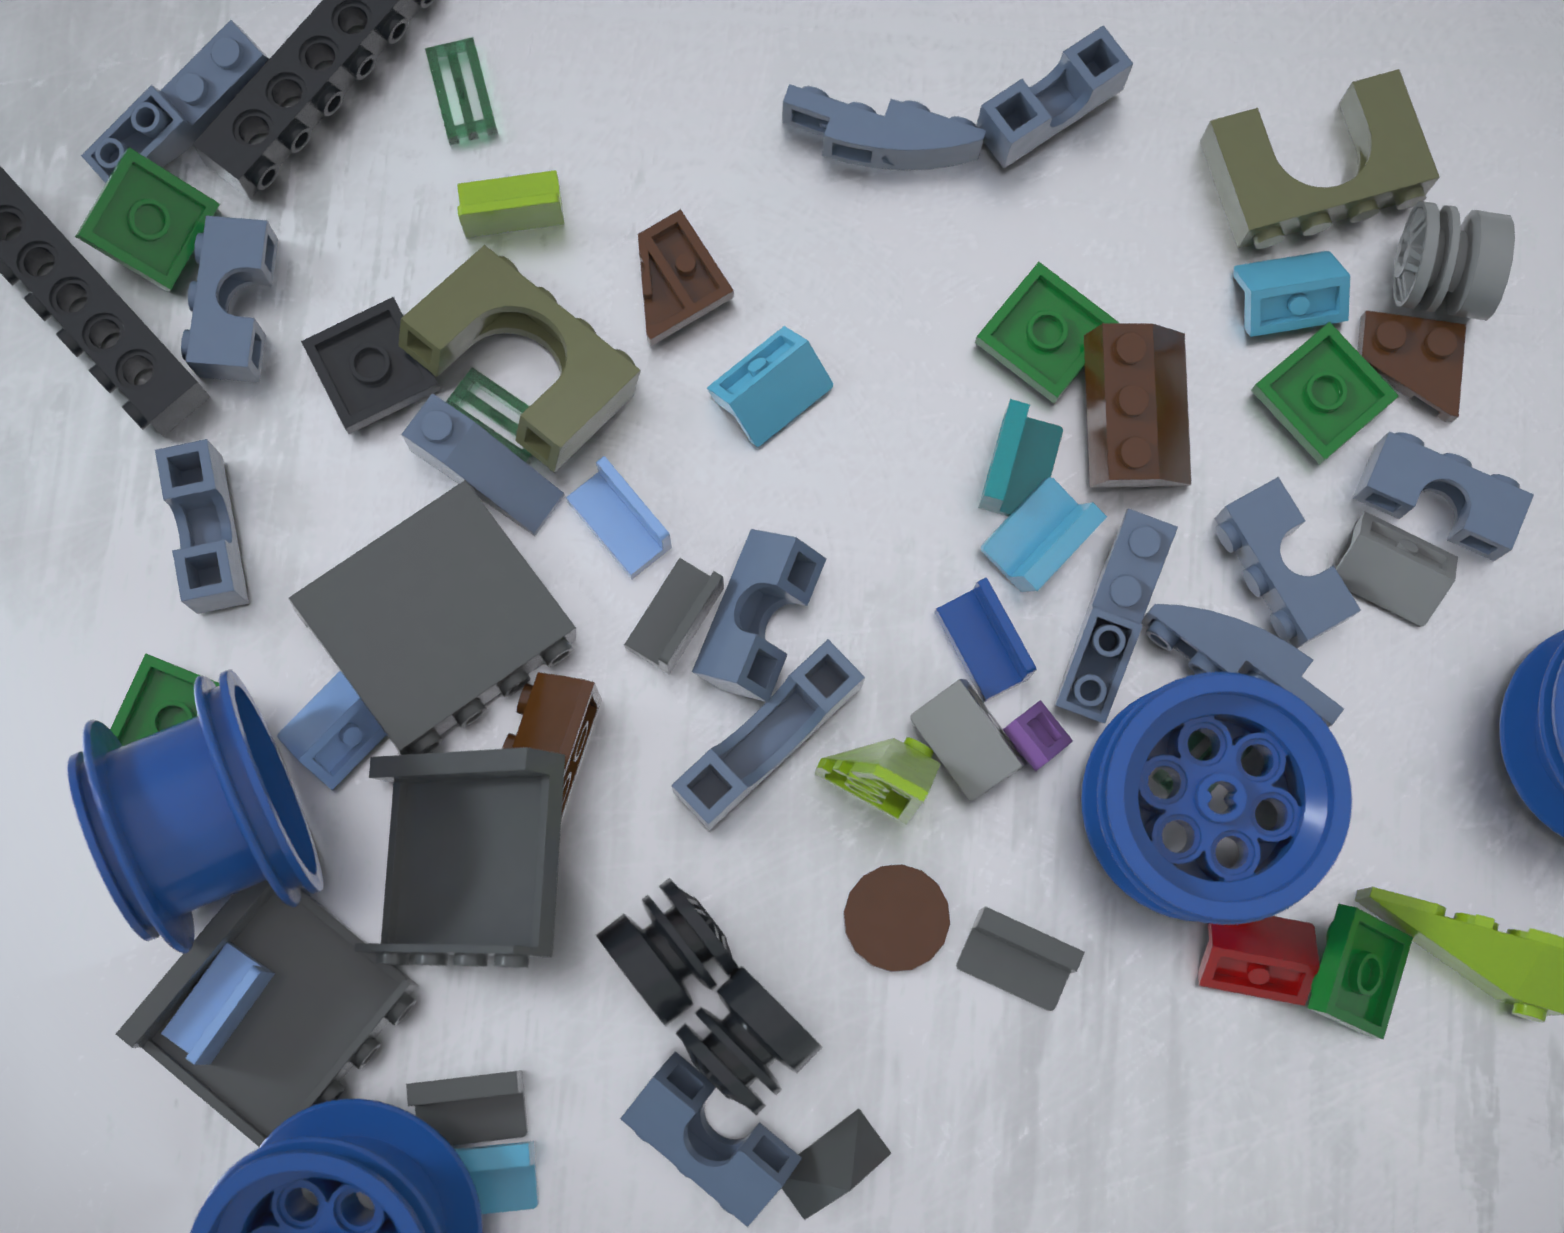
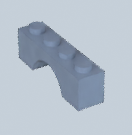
(769, 736)

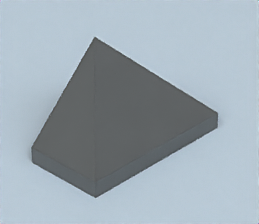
(835, 1164)

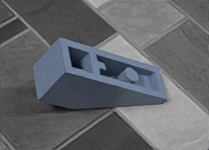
(492, 470)

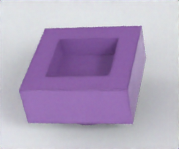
(1037, 735)

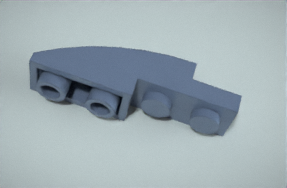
(171, 119)
(901, 140)
(1115, 615)
(1231, 645)

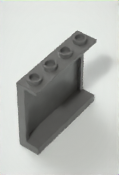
(435, 620)
(470, 857)
(301, 1030)

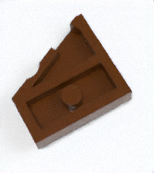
(1416, 357)

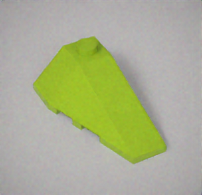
(884, 774)
(1508, 966)

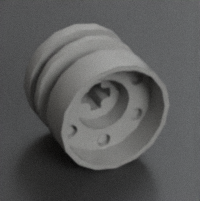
(1453, 260)

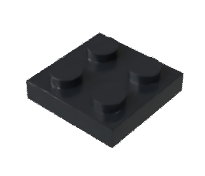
(366, 368)

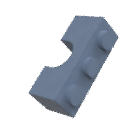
(1080, 82)
(230, 257)
(1484, 506)
(209, 553)
(767, 576)
(1299, 604)
(734, 1172)

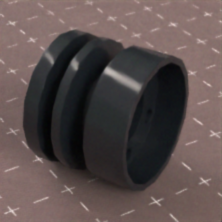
(668, 951)
(747, 1041)

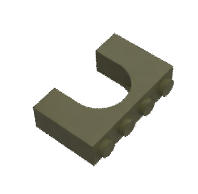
(1269, 203)
(493, 298)

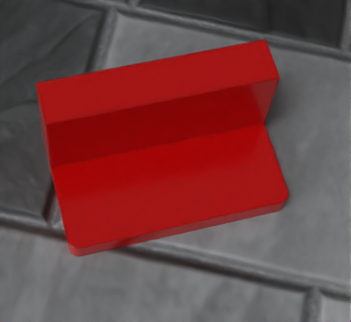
(1262, 959)

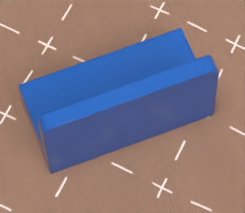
(986, 641)

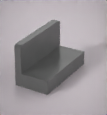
(675, 615)
(1018, 958)
(472, 1107)

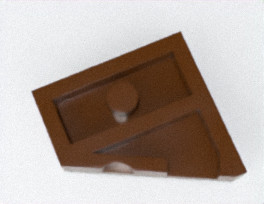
(677, 277)

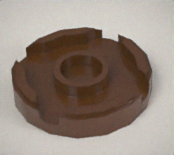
(896, 918)

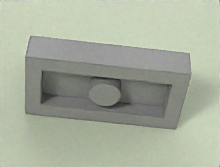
(1397, 569)
(967, 739)

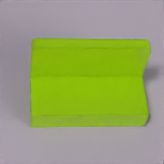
(510, 204)

